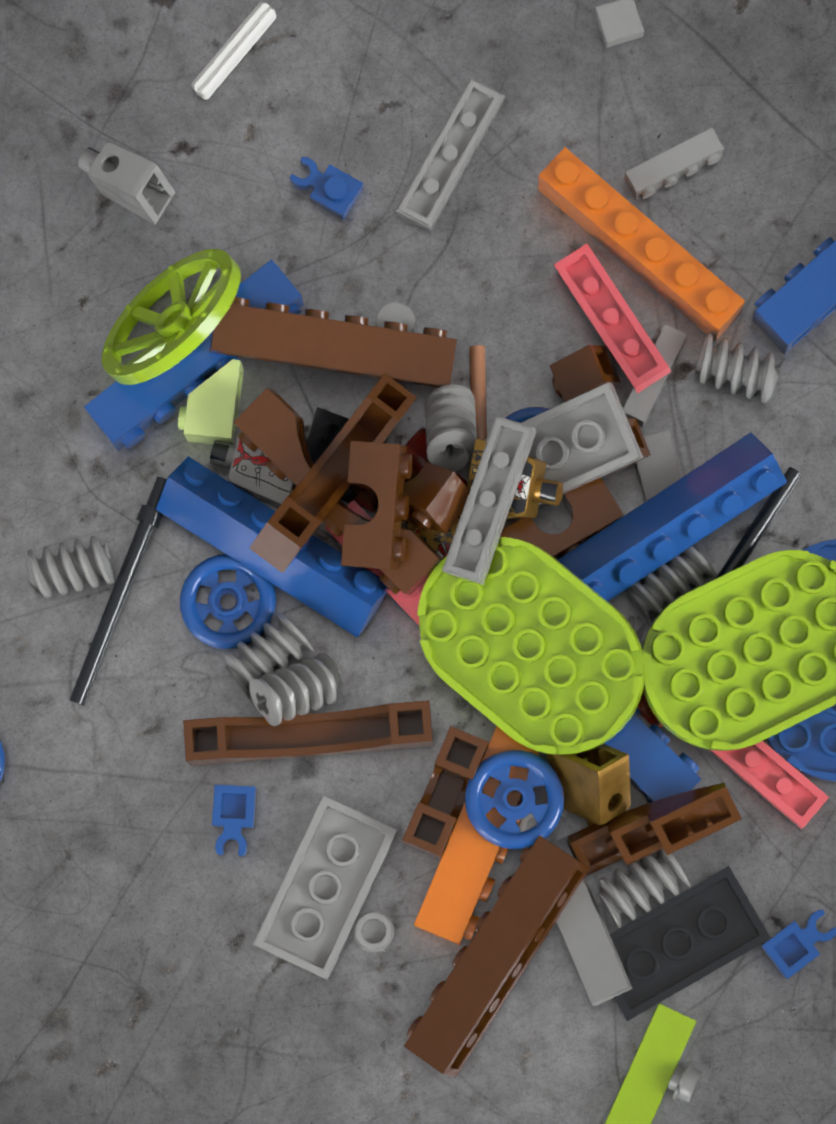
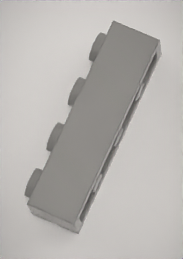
(674, 163)
(669, 344)

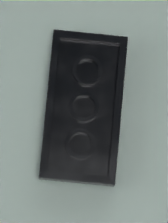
(685, 940)

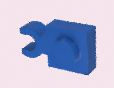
(331, 190)
(233, 810)
(794, 947)

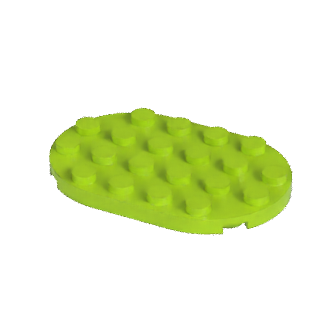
(534, 650)
(745, 652)

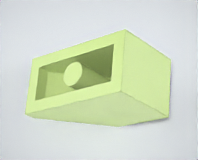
(214, 407)

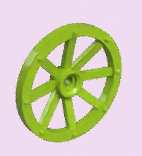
(180, 325)

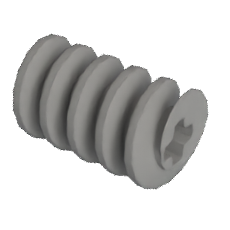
(738, 368)
(450, 427)
(69, 567)
(670, 581)
(266, 652)
(296, 689)
(641, 885)

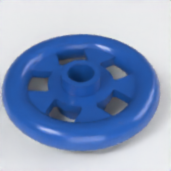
(195, 613)
(539, 774)

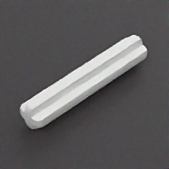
(233, 50)

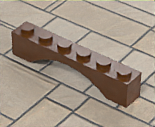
(280, 435)
(327, 479)
(307, 735)

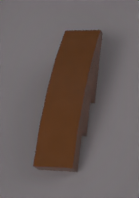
(656, 825)

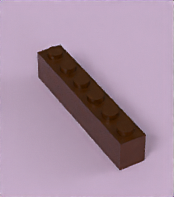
(335, 345)
(495, 957)

